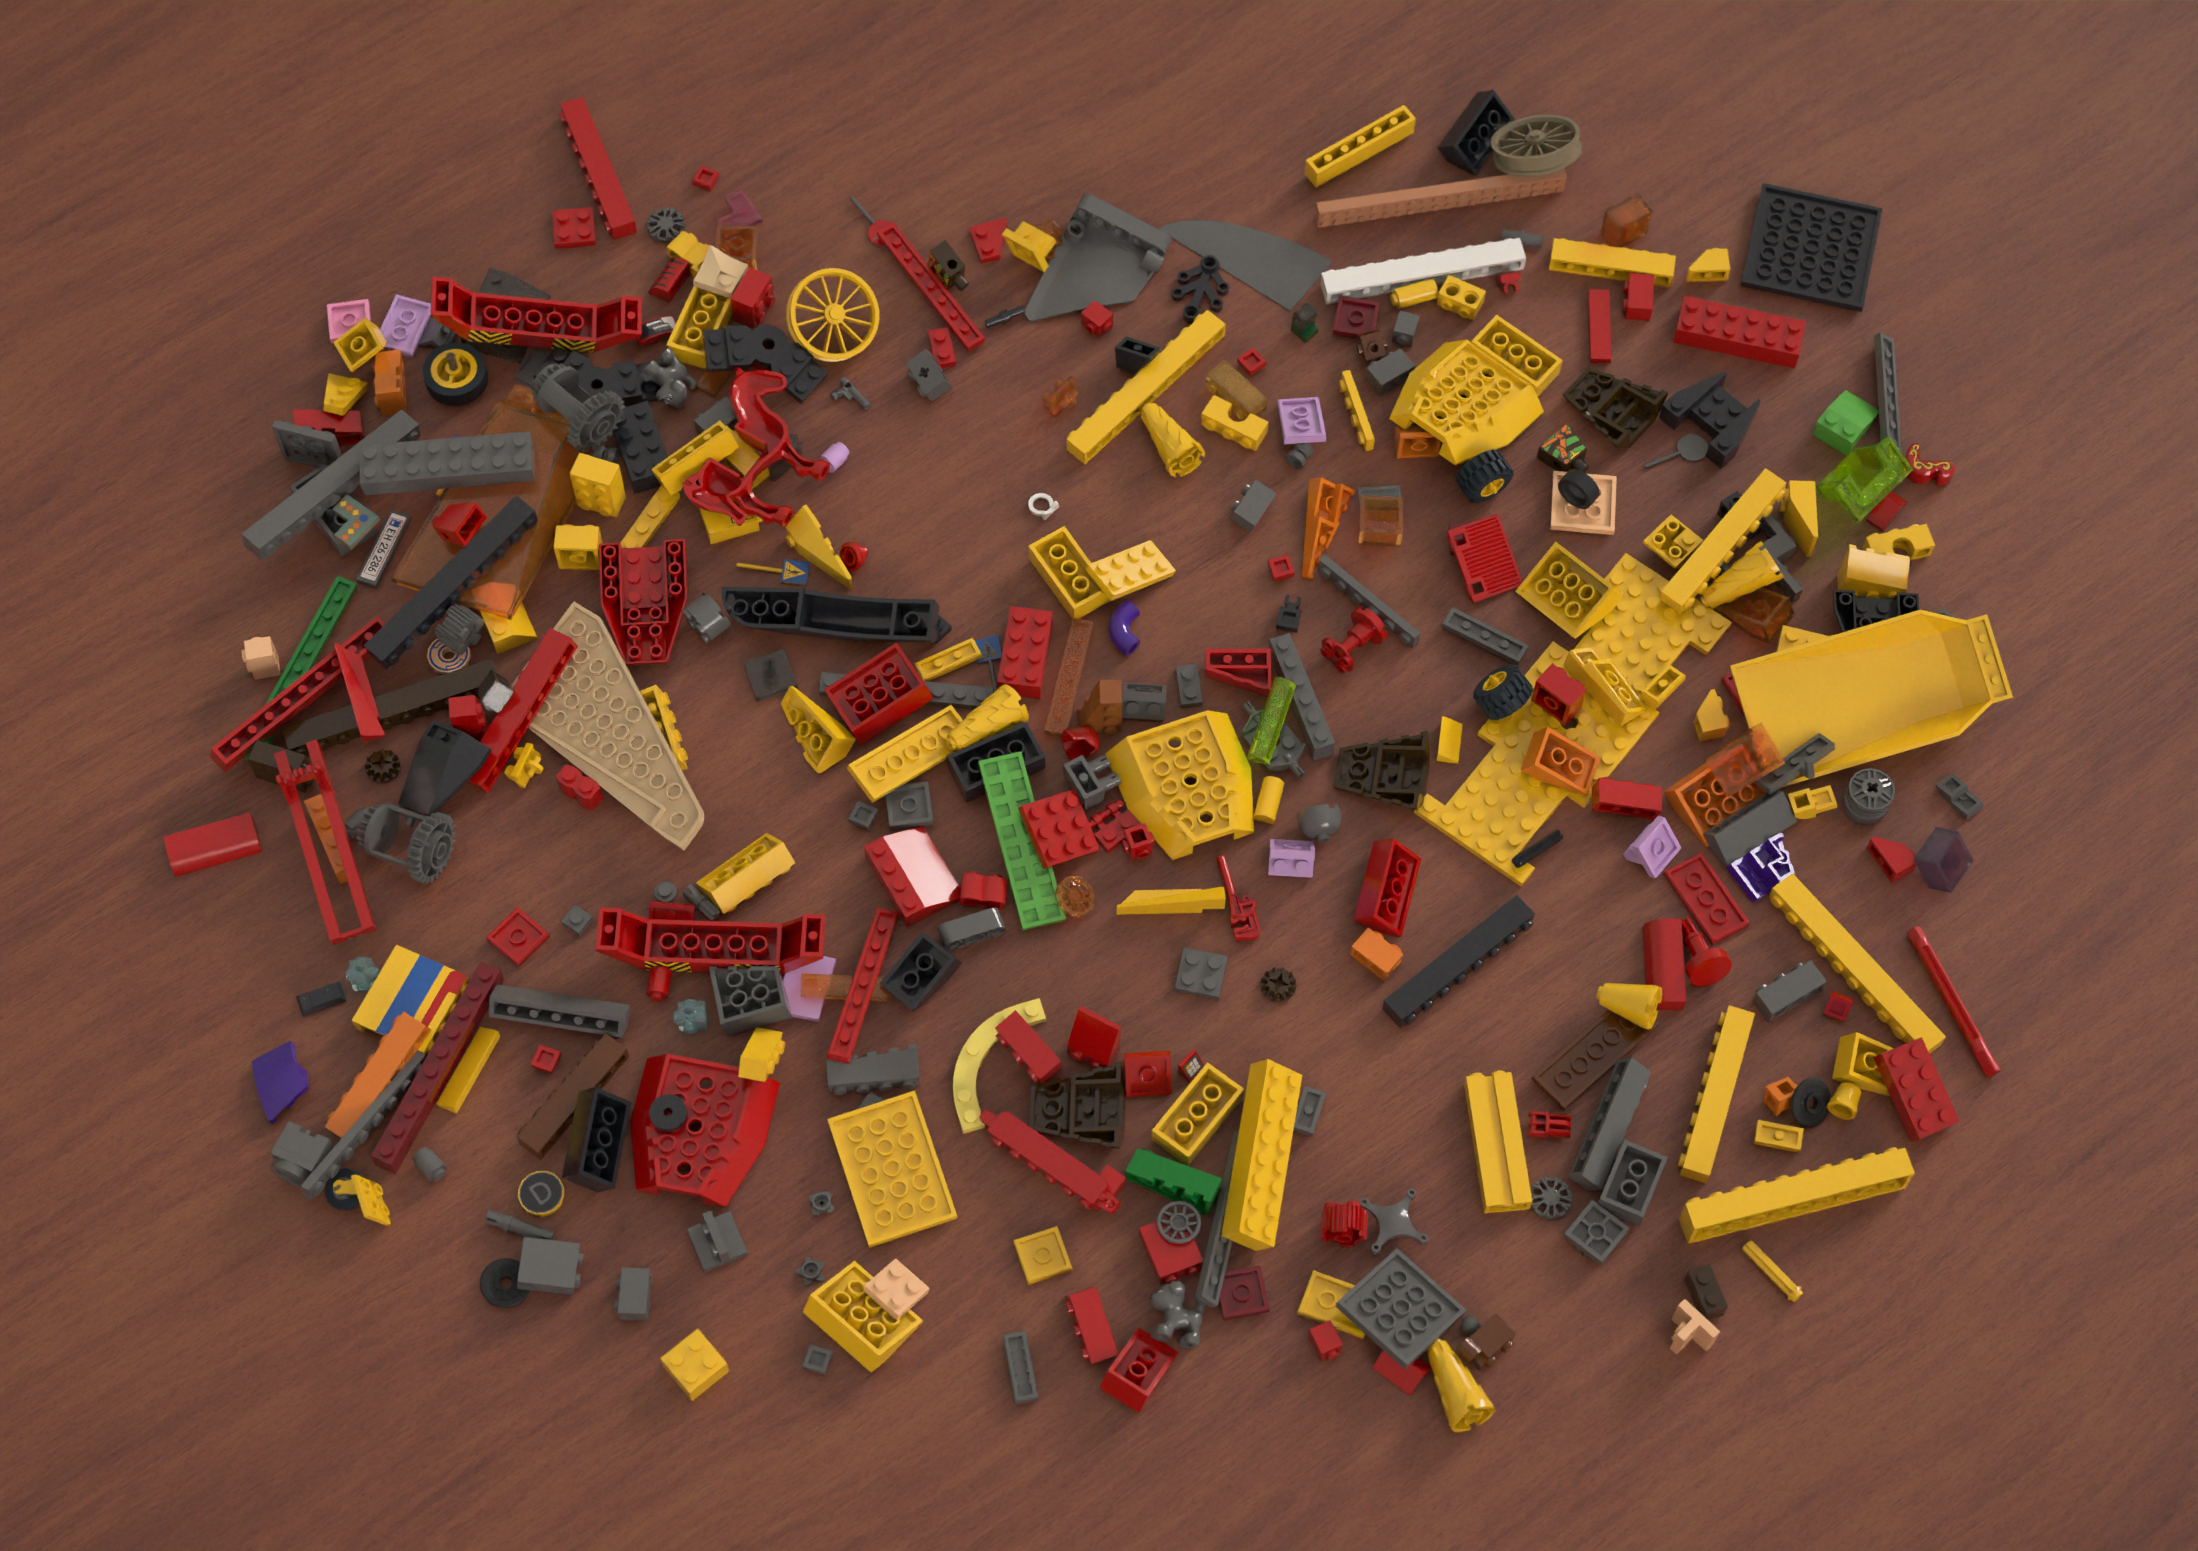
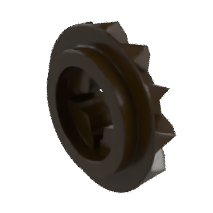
(390, 769)
(1284, 992)

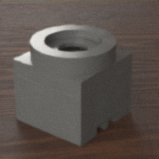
(298, 1154)

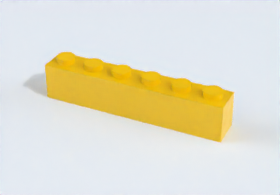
(1360, 146)
(1610, 261)

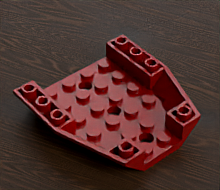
(732, 1134)

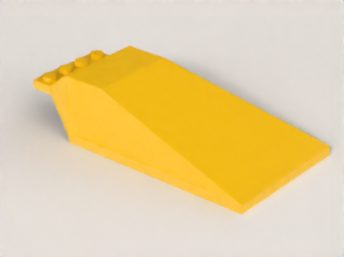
(1875, 687)

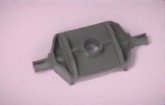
(1286, 753)

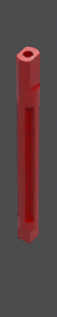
(1953, 1002)

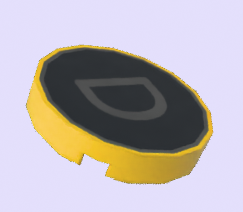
(541, 1193)

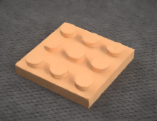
(1596, 519)

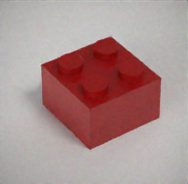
(752, 298)
(1558, 694)

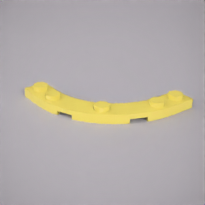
(973, 1055)

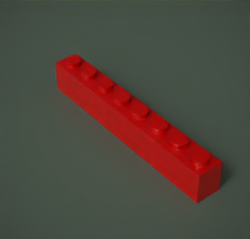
(598, 168)
(518, 713)

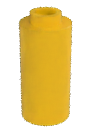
(1414, 294)

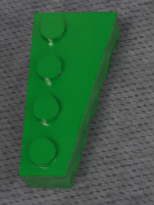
(1174, 1180)

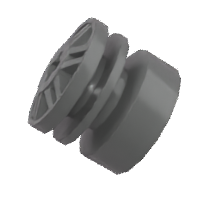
(1868, 796)

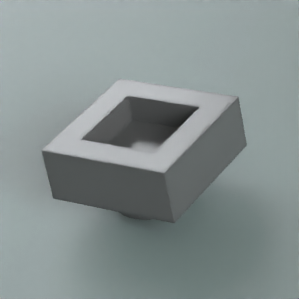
(863, 815)
(577, 920)
(817, 1359)

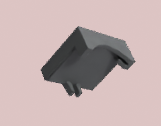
(1596, 1232)

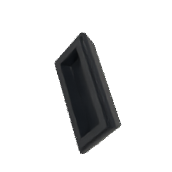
(321, 998)

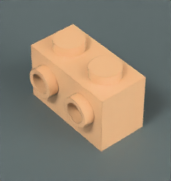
(261, 657)

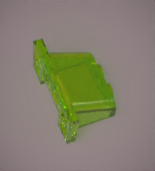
(1865, 477)

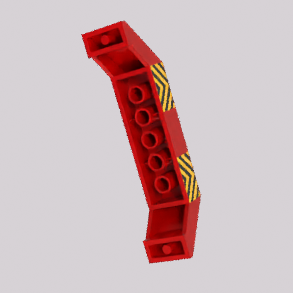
(535, 321)
(701, 944)

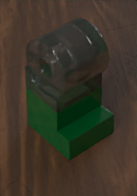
(1304, 322)

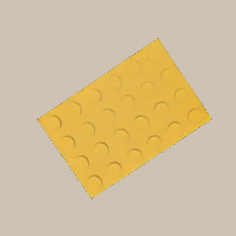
(892, 1169)

